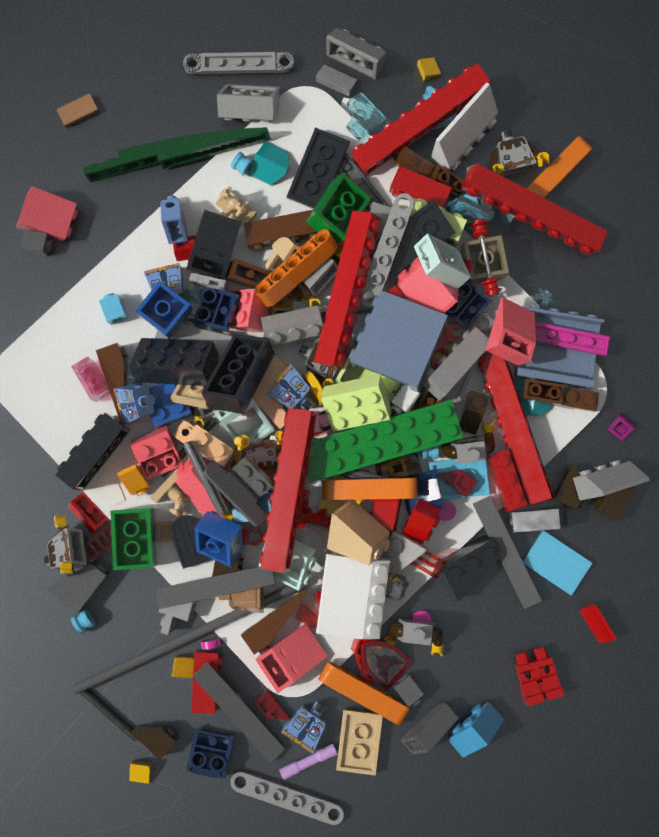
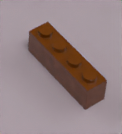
(267, 231)

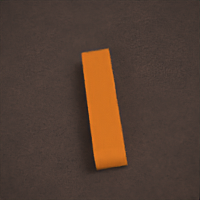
(560, 167)
(296, 268)
(369, 489)
(364, 693)

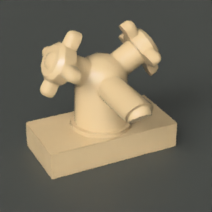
(235, 207)
(172, 491)

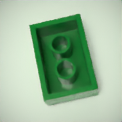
(336, 207)
(133, 538)

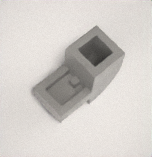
(171, 614)

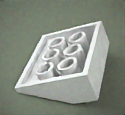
(466, 130)
(352, 597)

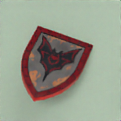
(384, 662)

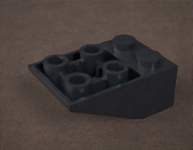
(213, 245)

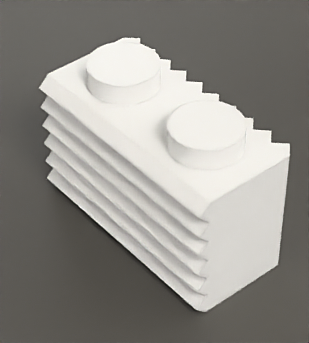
(403, 400)

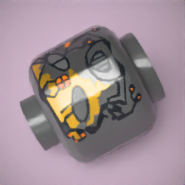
(396, 586)

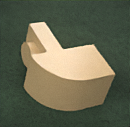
(282, 251)

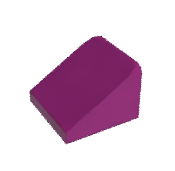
(621, 426)

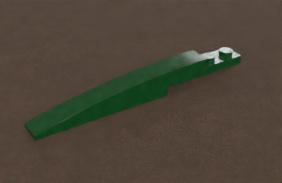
(176, 151)

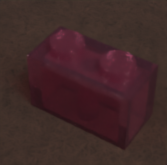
(91, 379)

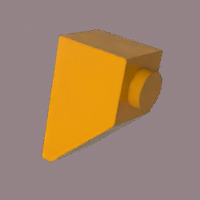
(134, 480)

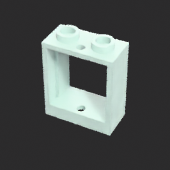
(443, 263)
(259, 431)
(293, 578)

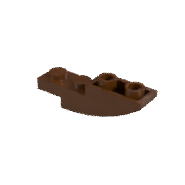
(416, 163)
(560, 396)

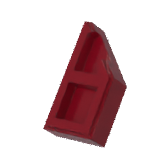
(459, 481)
(270, 707)

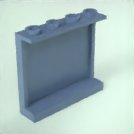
(398, 339)
(561, 364)

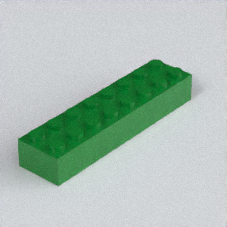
(383, 441)

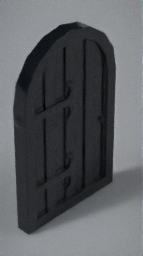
(184, 539)

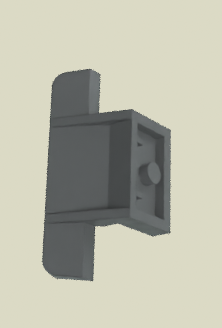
(242, 487)

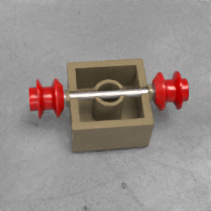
(487, 258)

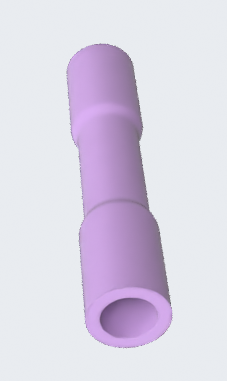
(297, 766)

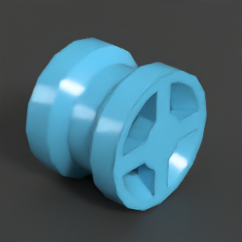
(241, 163)
(432, 452)
(83, 621)

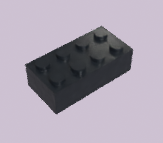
(174, 361)
(238, 373)
(92, 452)

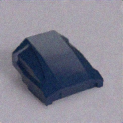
(469, 305)
(216, 309)
(427, 490)
(210, 754)

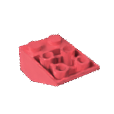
(513, 333)
(291, 658)

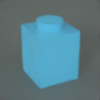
(113, 308)

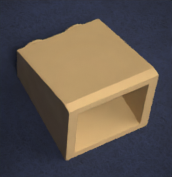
(357, 534)

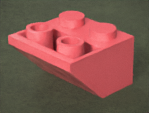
(249, 312)
(156, 452)

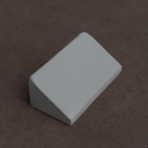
(336, 80)

